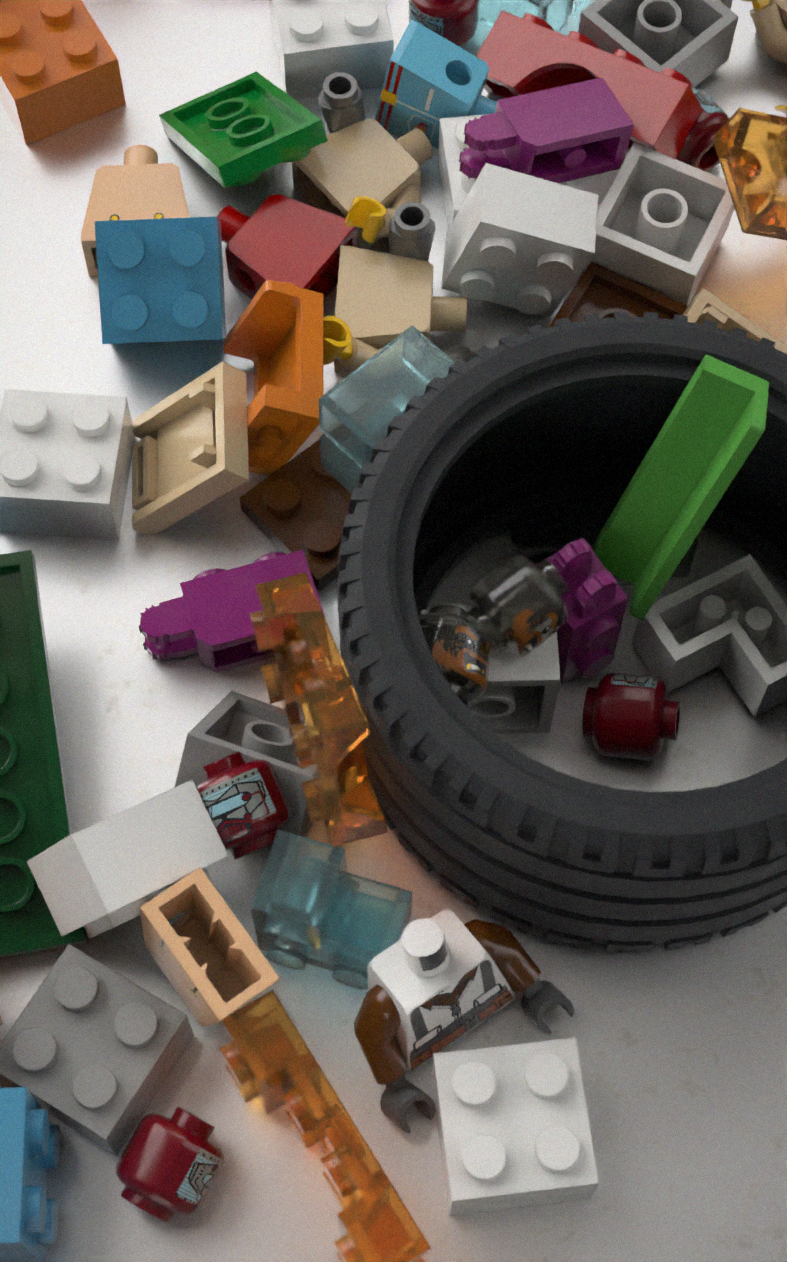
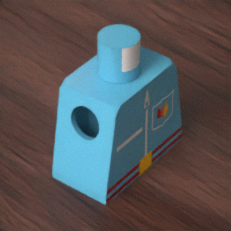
(429, 82)

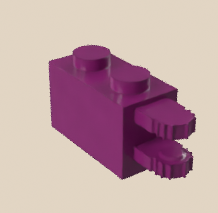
(594, 612)

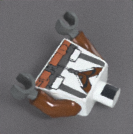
(436, 990)

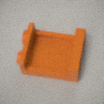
(285, 342)

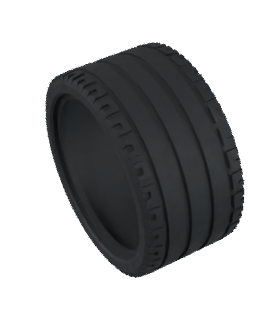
(482, 449)

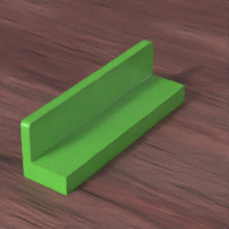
(682, 478)

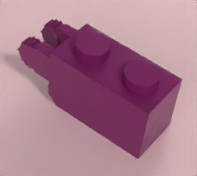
(551, 134)
(215, 613)

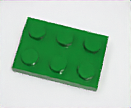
(243, 129)

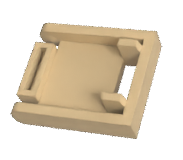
(190, 449)

